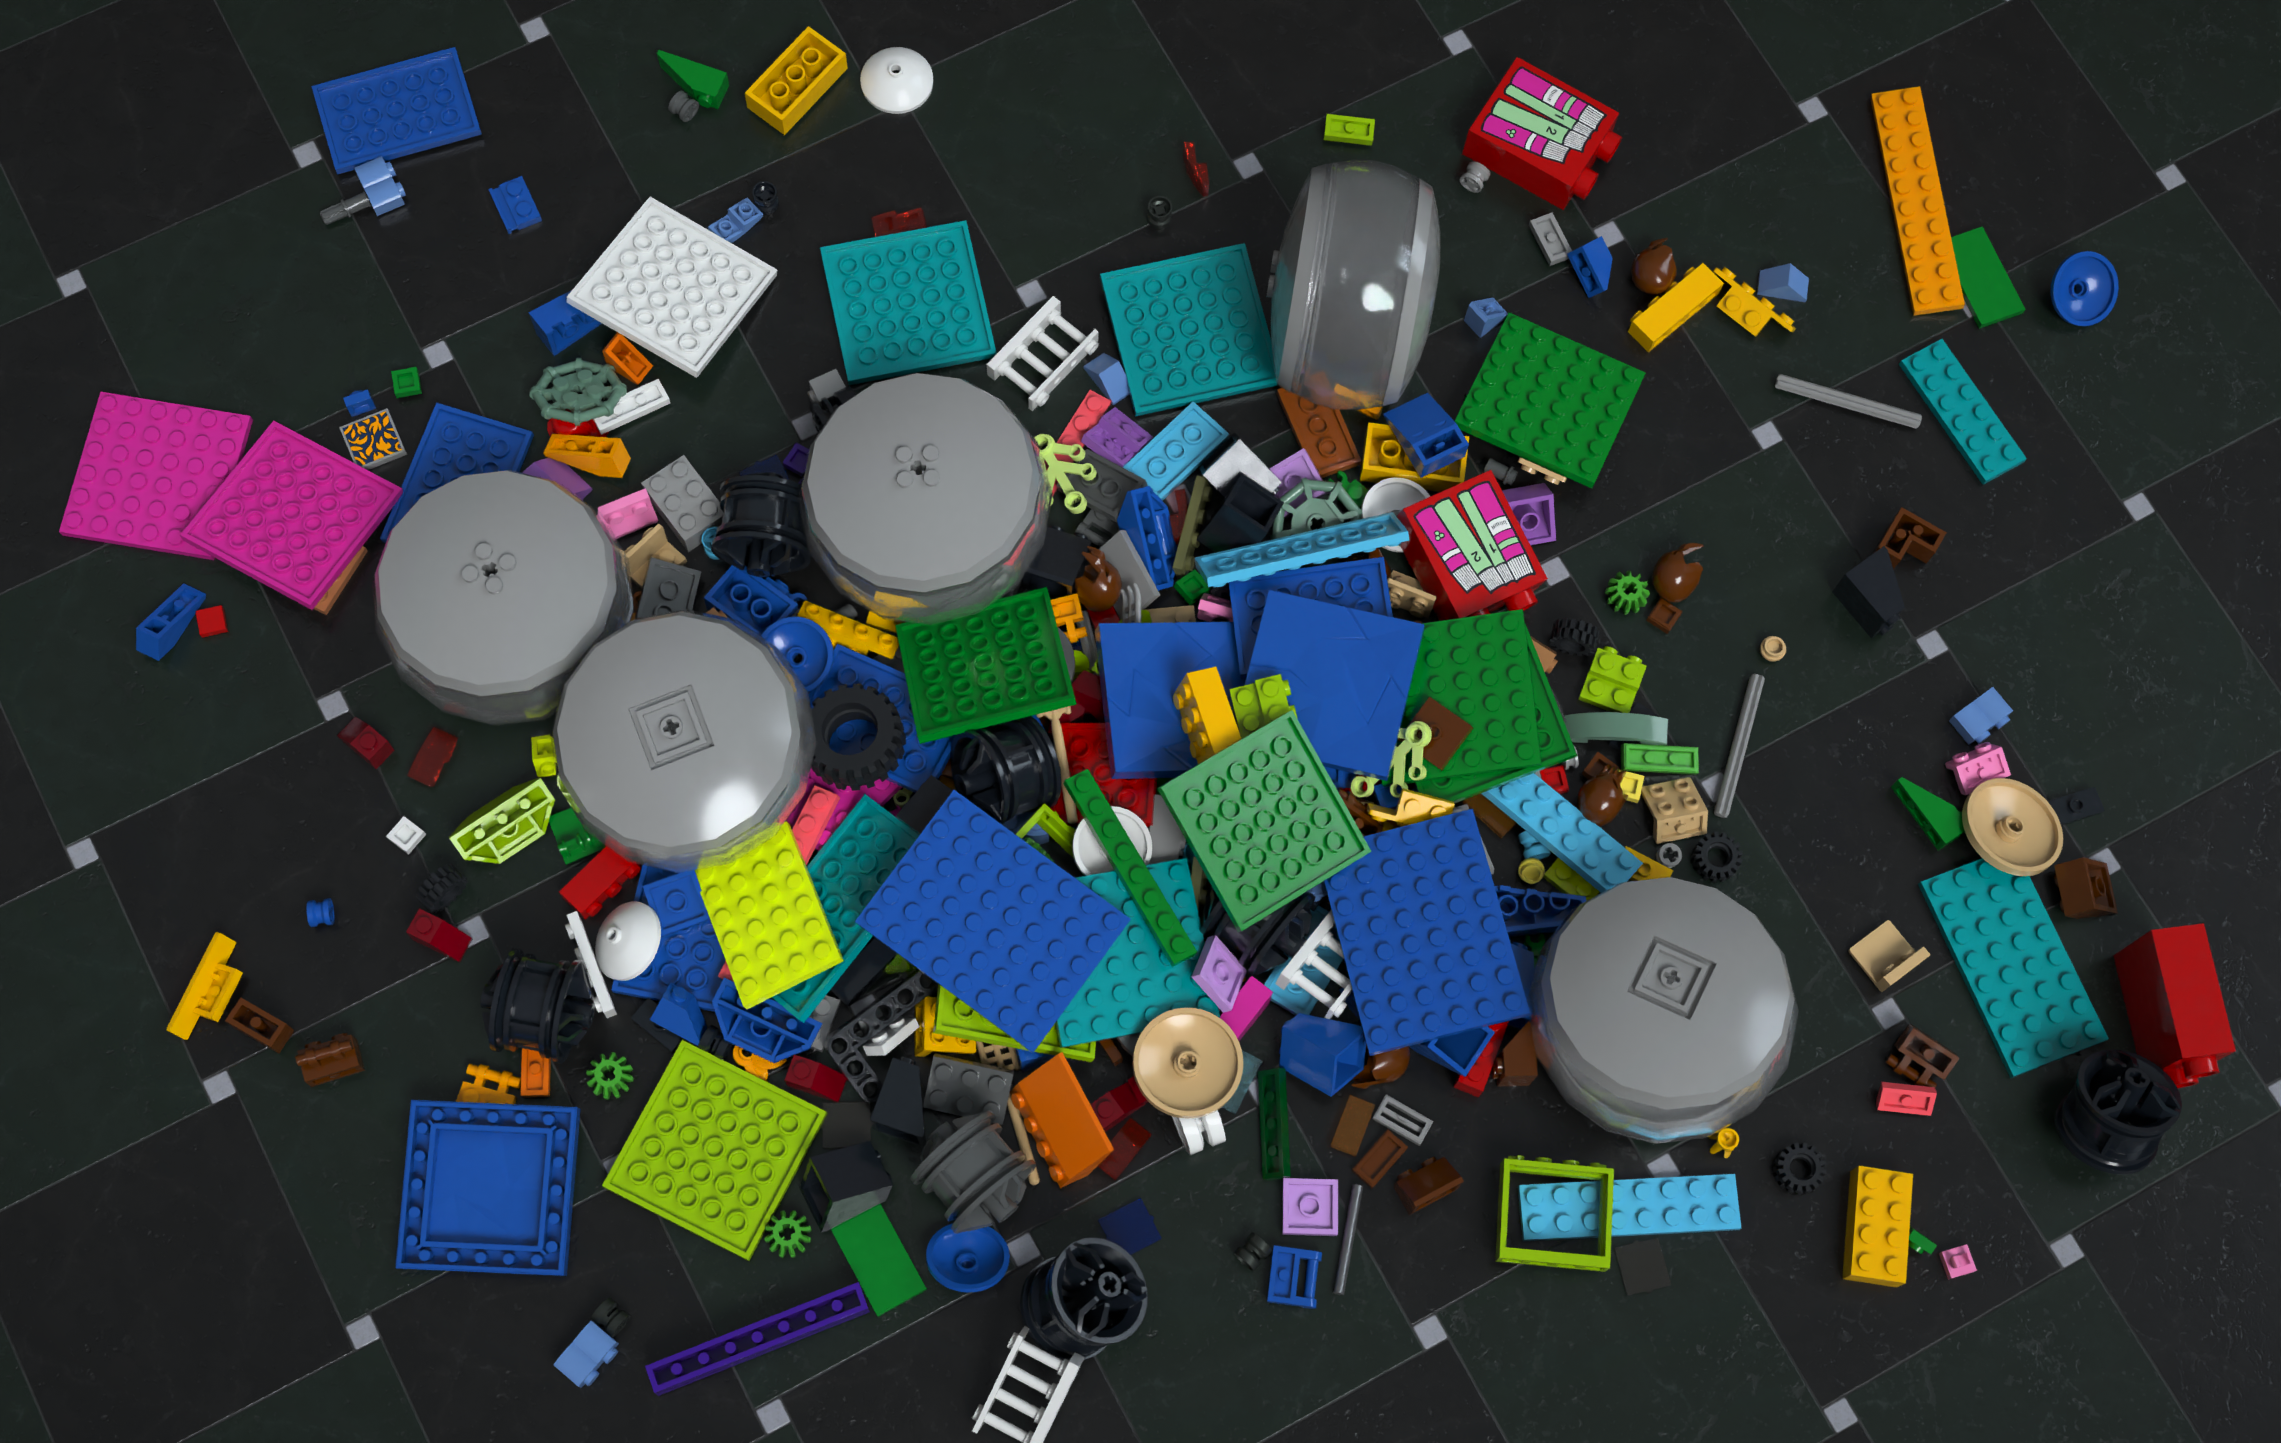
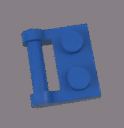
(1284, 1276)

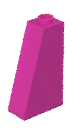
(1248, 1006)

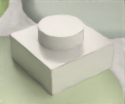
(406, 835)

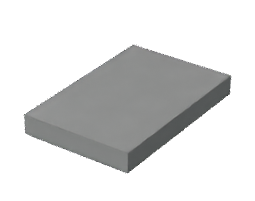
(1123, 556)

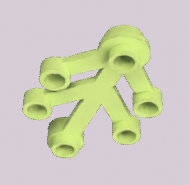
(1058, 469)
(1411, 742)

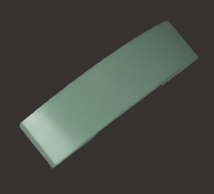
(1617, 726)

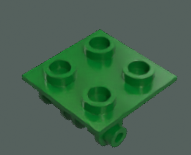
(572, 838)

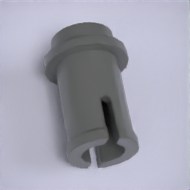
(1501, 471)

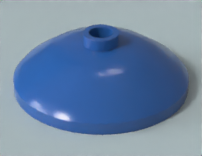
(2095, 288)
(806, 638)
(979, 1250)

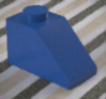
(1592, 265)
(680, 1014)

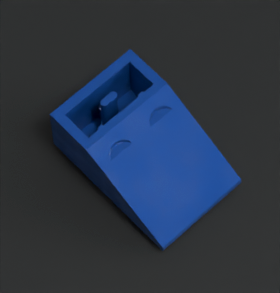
(1427, 434)

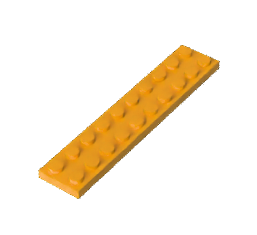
(1917, 201)

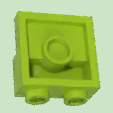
(1612, 680)
(1260, 703)

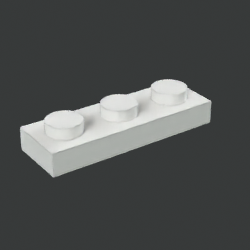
(634, 405)

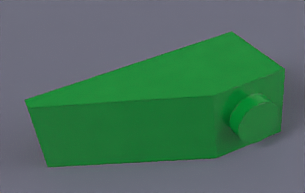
(697, 80)
(1935, 816)

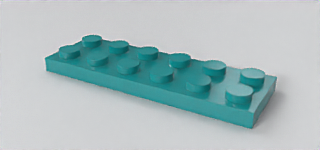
(1962, 411)

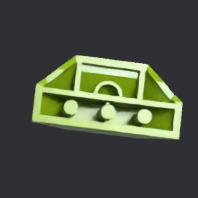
(505, 823)

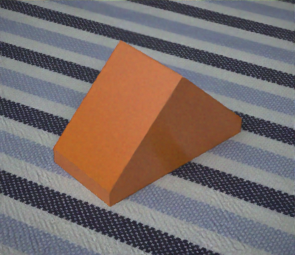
(626, 359)

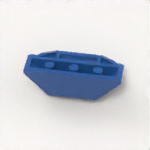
(1150, 530)
(763, 1029)

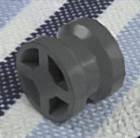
(683, 106)

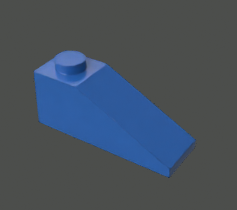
(168, 622)

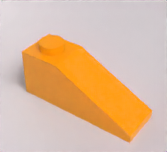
(592, 454)

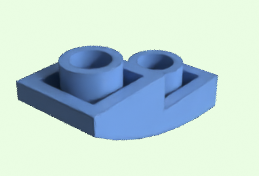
(737, 221)

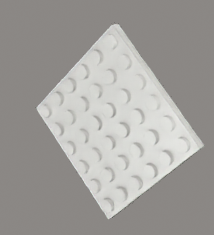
(672, 286)

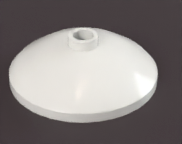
(896, 91)
(1392, 496)
(1090, 856)
(628, 941)

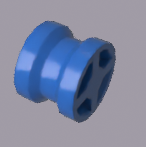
(320, 912)

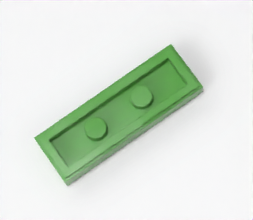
(1659, 758)

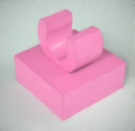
(1957, 1261)

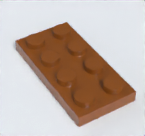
(1320, 433)

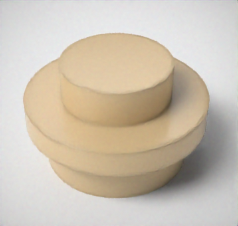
(1773, 648)

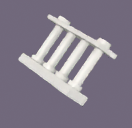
(1034, 331)
(1308, 955)
(1055, 1393)

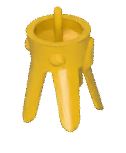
(1726, 1139)

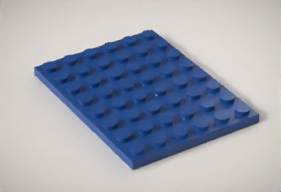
(992, 921)
(1425, 935)

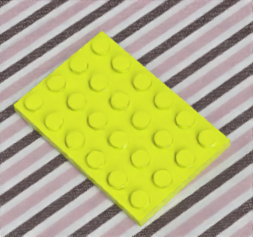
(769, 919)

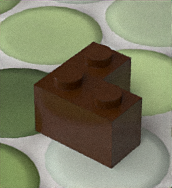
(1910, 535)

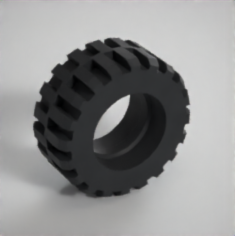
(874, 761)

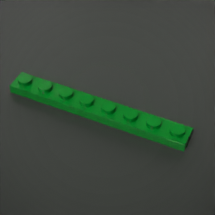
(1130, 868)

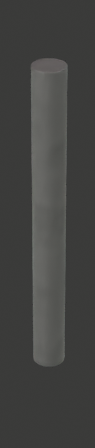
(1348, 1238)

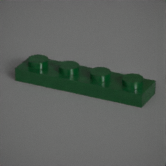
(1274, 1124)

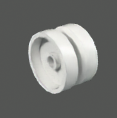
(1190, 1131)

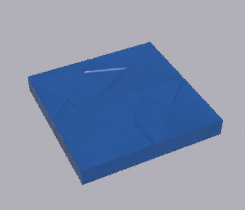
(1344, 676)
(1138, 679)
(488, 1188)

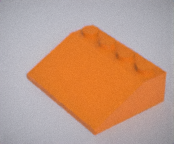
(1061, 1121)

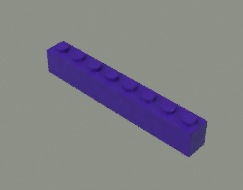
(757, 1339)

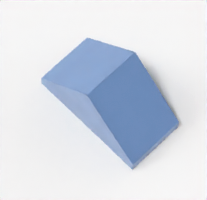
(1783, 283)
(1484, 315)
(1109, 377)

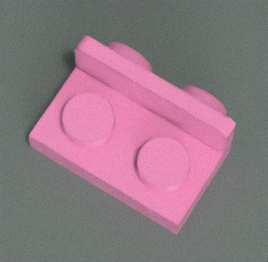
(629, 513)
(1213, 607)
(1978, 766)

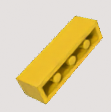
(1674, 307)

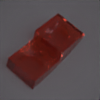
(1197, 171)
(895, 223)
(1178, 520)
(432, 756)
(1126, 1146)

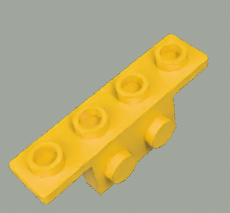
(1746, 308)
(850, 632)
(1412, 808)
(208, 989)

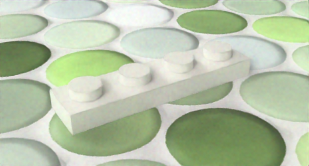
(585, 953)

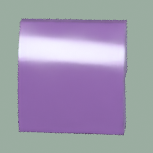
(1116, 438)

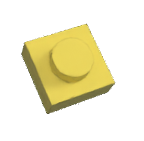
(1632, 786)

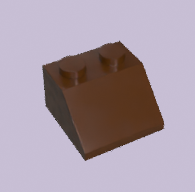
(2085, 888)
(1517, 1061)
(1428, 1184)

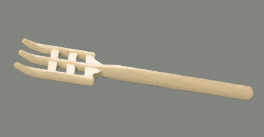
(1059, 745)
(1015, 1114)

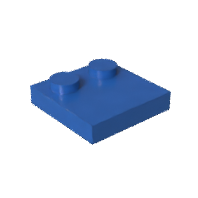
(677, 902)

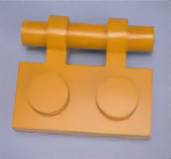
(1067, 612)
(479, 1094)

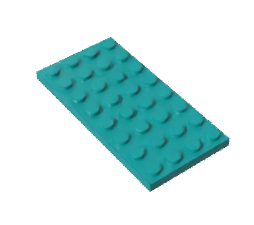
(846, 879)
(2013, 965)

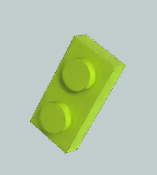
(1349, 129)

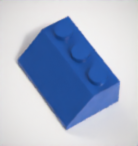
(749, 600)

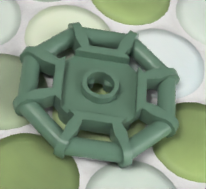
(565, 389)
(1315, 509)

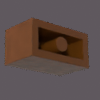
(259, 1025)

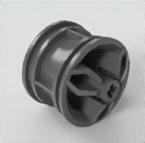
(973, 1172)

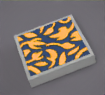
(373, 440)

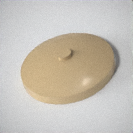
(2012, 827)
(1187, 1063)

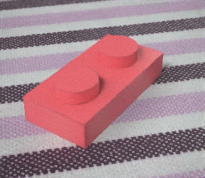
(1906, 1098)

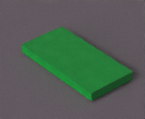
(1984, 279)
(878, 1260)

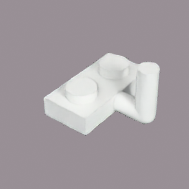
(890, 1036)

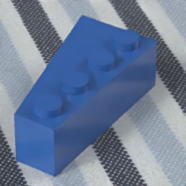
(561, 324)
(1534, 911)

